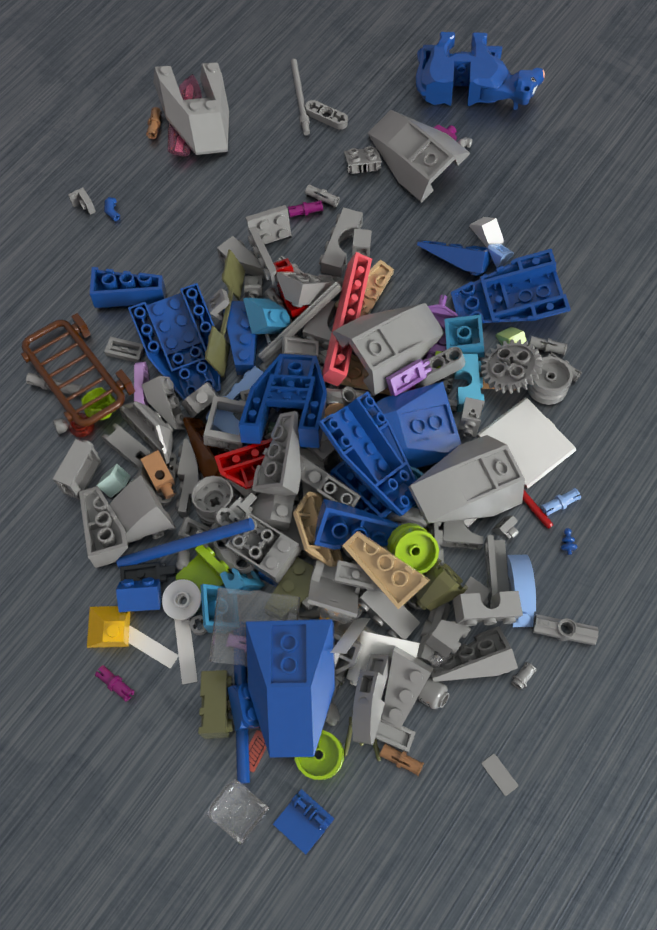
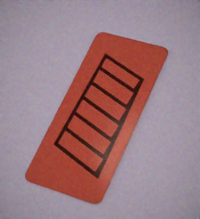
(256, 750)

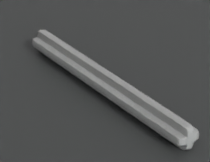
(300, 321)

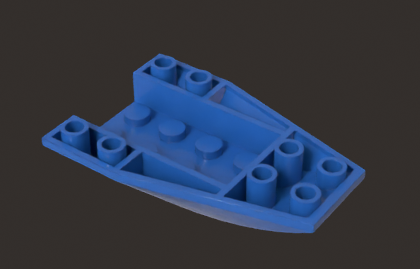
(372, 452)

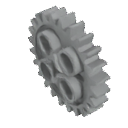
(512, 366)

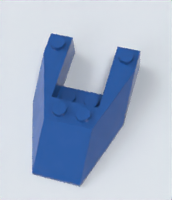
(287, 383)

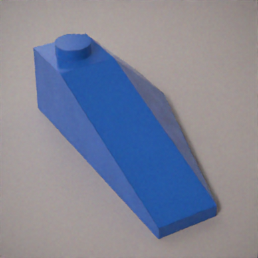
(472, 258)
(340, 522)

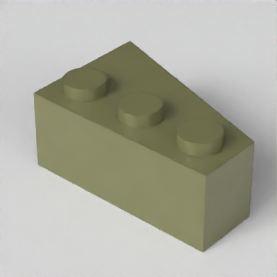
(296, 580)
(215, 704)

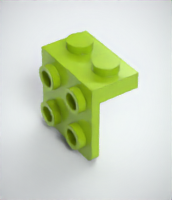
(204, 568)

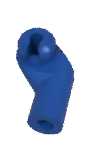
(109, 205)

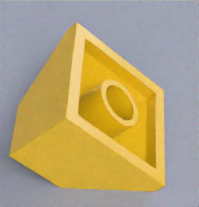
(108, 627)

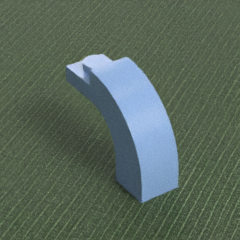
(522, 580)

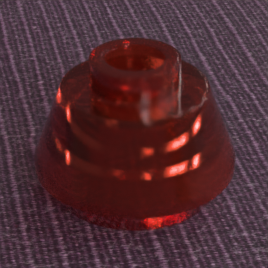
(80, 431)

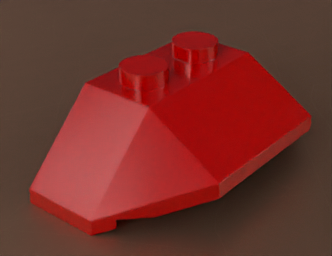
(241, 463)

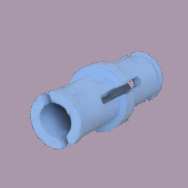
(561, 502)

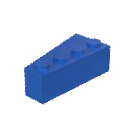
(124, 288)
(241, 339)

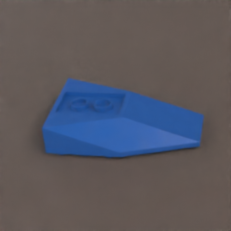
(176, 339)
(422, 424)
(291, 682)

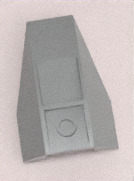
(415, 151)
(390, 341)
(470, 483)

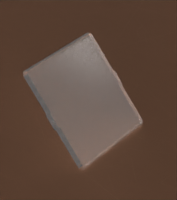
(241, 606)

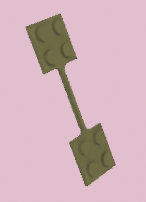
(218, 347)

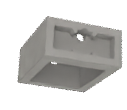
(218, 438)
(77, 468)

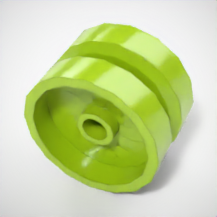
(414, 546)
(330, 762)

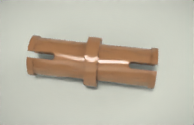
(154, 123)
(401, 759)

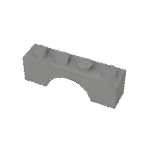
(335, 259)
(447, 633)

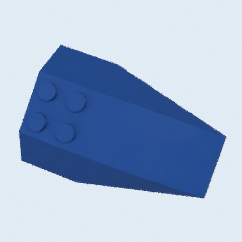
(513, 293)

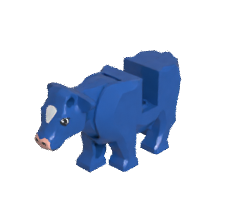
(479, 70)

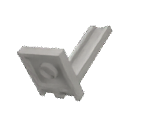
(267, 228)

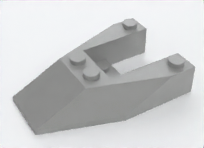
(199, 121)

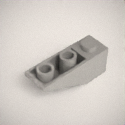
(244, 256)
(163, 399)

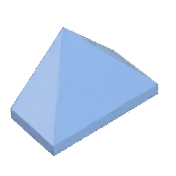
(499, 254)

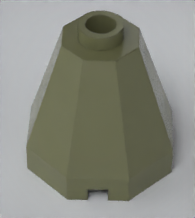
(442, 587)

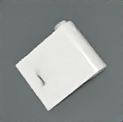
(381, 645)

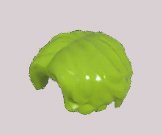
(99, 405)

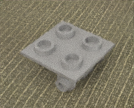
(366, 156)

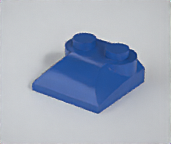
(242, 707)

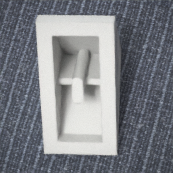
(487, 231)

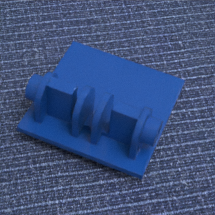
(303, 821)

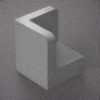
(361, 242)

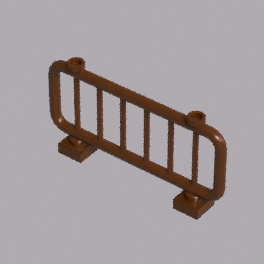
(117, 387)

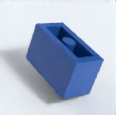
(139, 595)

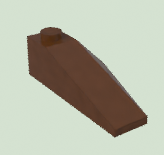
(203, 453)

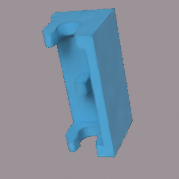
(241, 582)

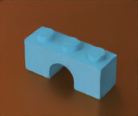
(470, 373)

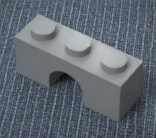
(470, 609)

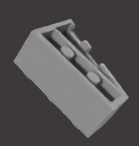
(397, 622)
(404, 685)

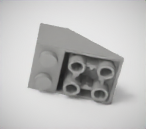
(265, 549)

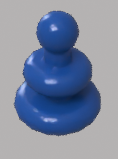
(569, 547)

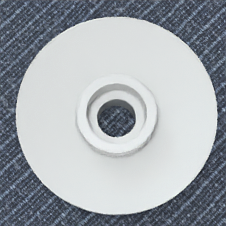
(175, 593)

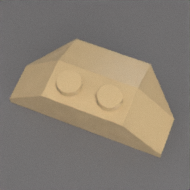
(306, 520)

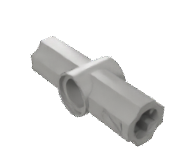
(344, 395)
(435, 616)
(577, 632)

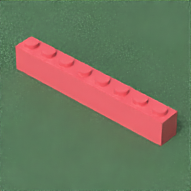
(348, 309)

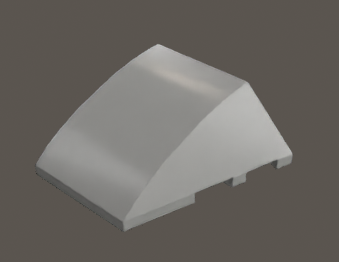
(140, 509)

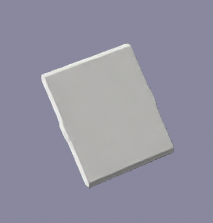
(531, 439)

